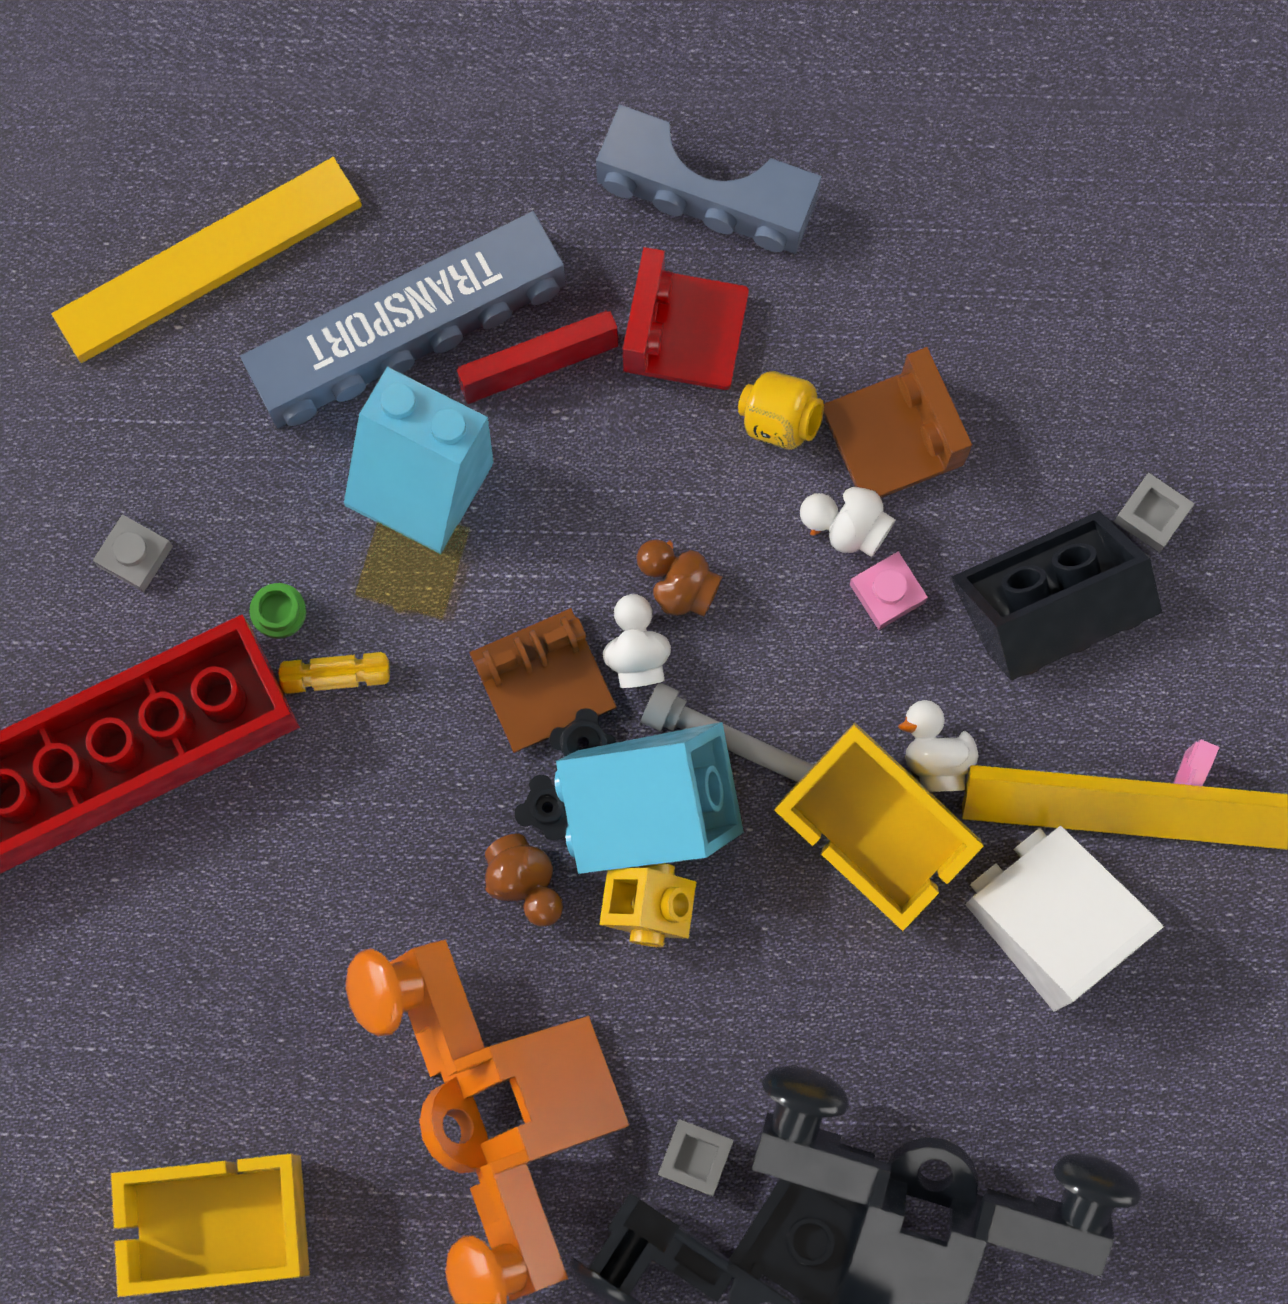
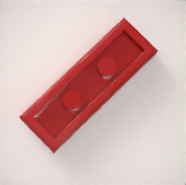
(538, 356)

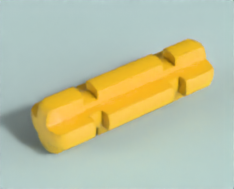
(334, 672)

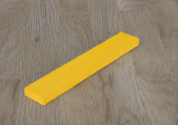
(206, 260)
(1126, 806)

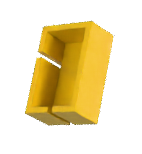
(880, 826)
(210, 1224)

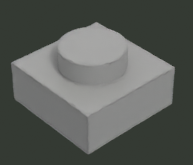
(1154, 512)
(132, 553)
(695, 1157)

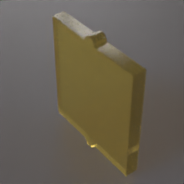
(410, 574)

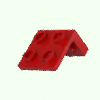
(683, 326)

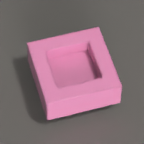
(888, 590)

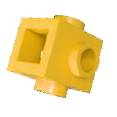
(648, 903)

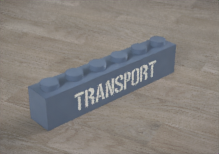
(405, 320)

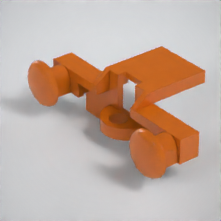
(558, 1088)

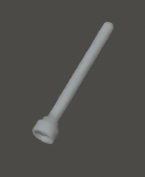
(669, 711)

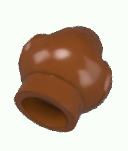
(687, 580)
(520, 874)

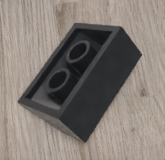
(1058, 594)

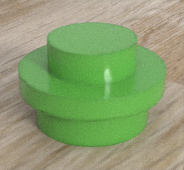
(277, 610)

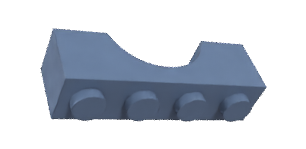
(765, 206)

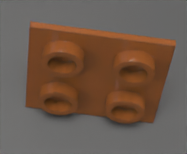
(541, 678)

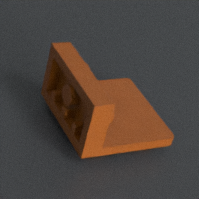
(899, 429)

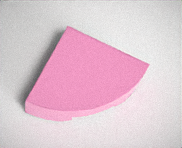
(1196, 763)

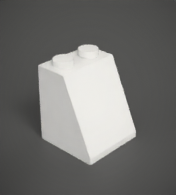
(1060, 916)

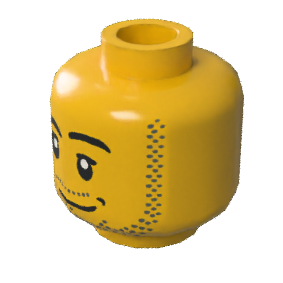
(781, 410)

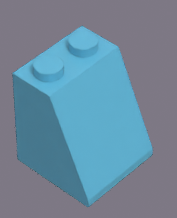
(417, 460)
(649, 799)

